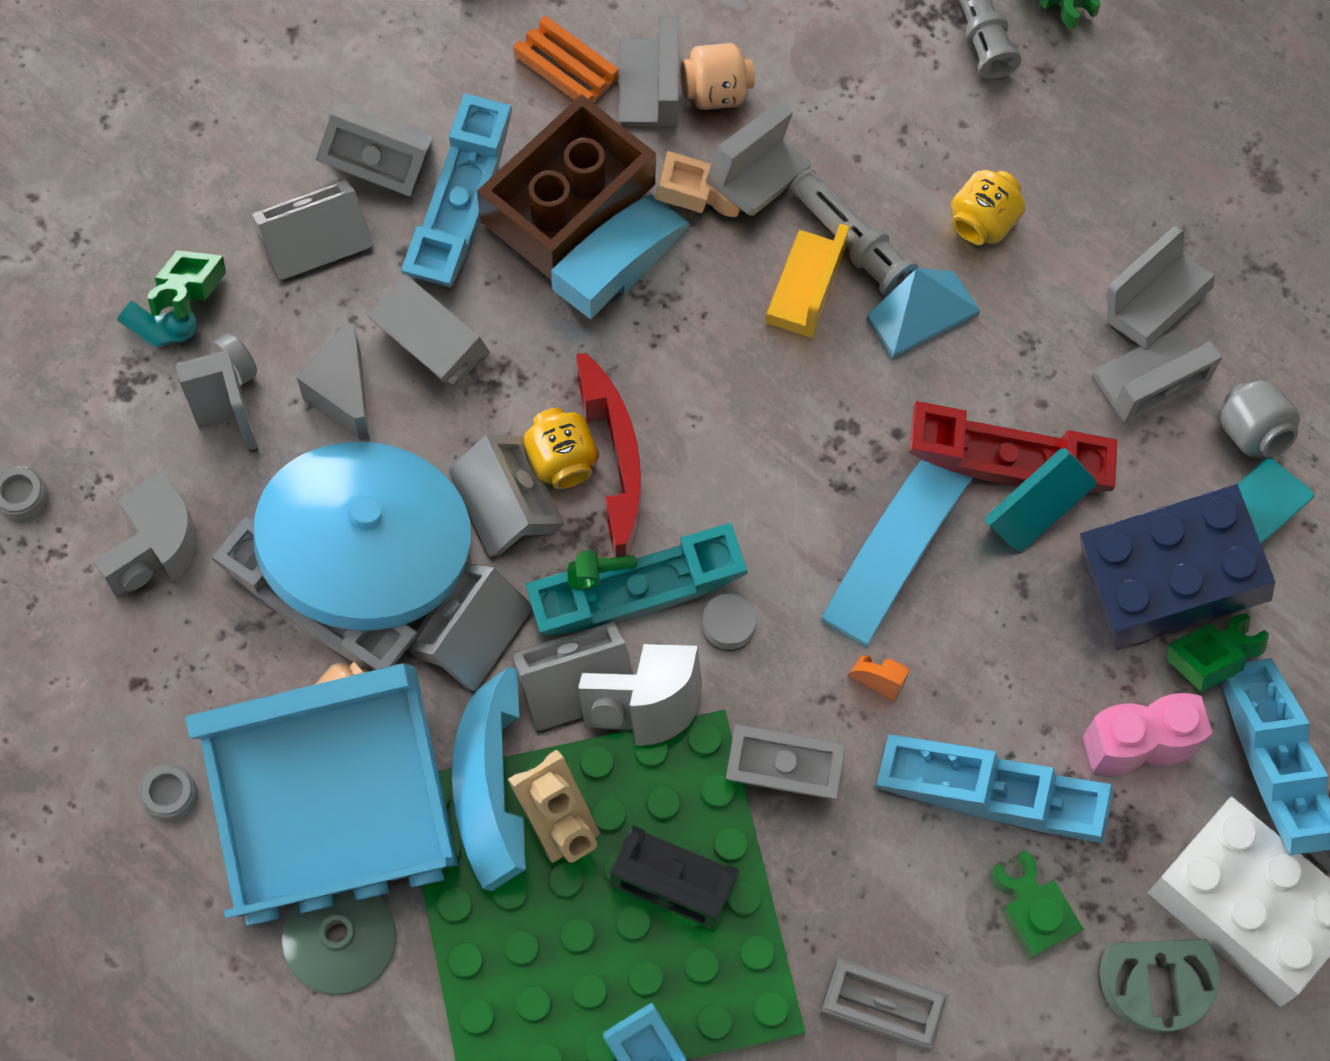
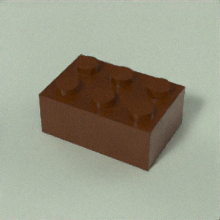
(566, 184)

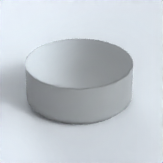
(239, 354)
(22, 493)
(729, 621)
(168, 792)

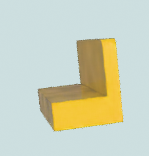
(807, 281)

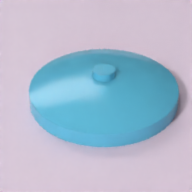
(361, 536)

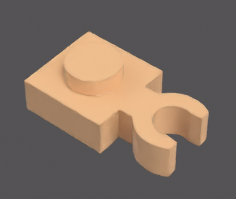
(685, 185)

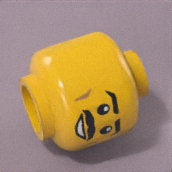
(987, 207)
(560, 448)

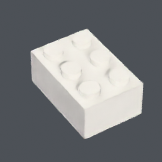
(1251, 901)

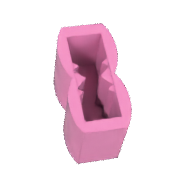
(1135, 734)

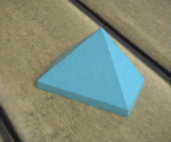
(921, 309)

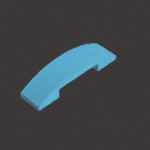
(453, 213)
(894, 551)
(488, 833)

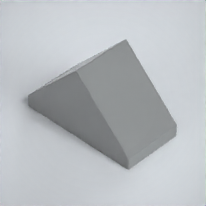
(336, 382)

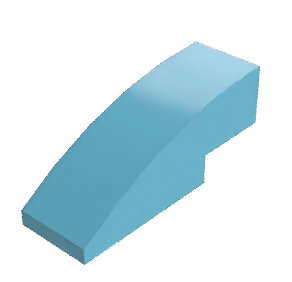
(617, 254)

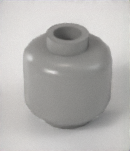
(1260, 419)

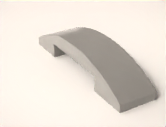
(370, 648)

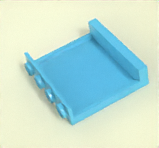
(325, 792)

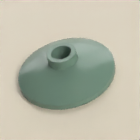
(346, 964)

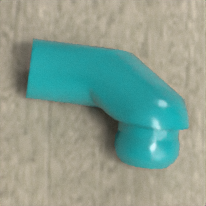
(160, 329)

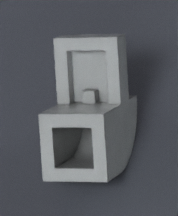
(162, 537)
(652, 703)

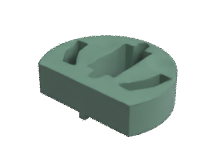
(1135, 1001)

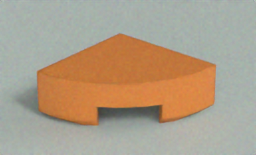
(884, 679)

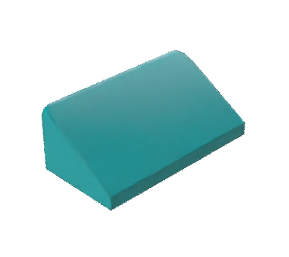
(1272, 497)
(1041, 500)

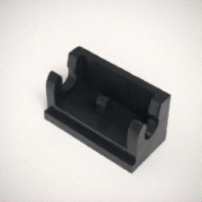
(673, 878)

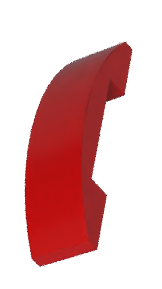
(600, 403)
(1002, 453)

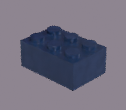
(1177, 566)

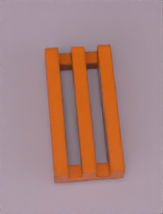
(549, 29)

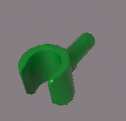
(585, 570)

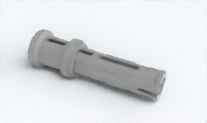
(988, 34)
(867, 246)

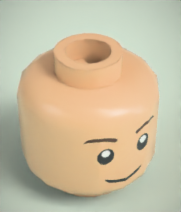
(716, 76)

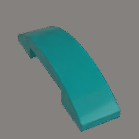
(657, 583)

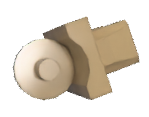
(556, 809)

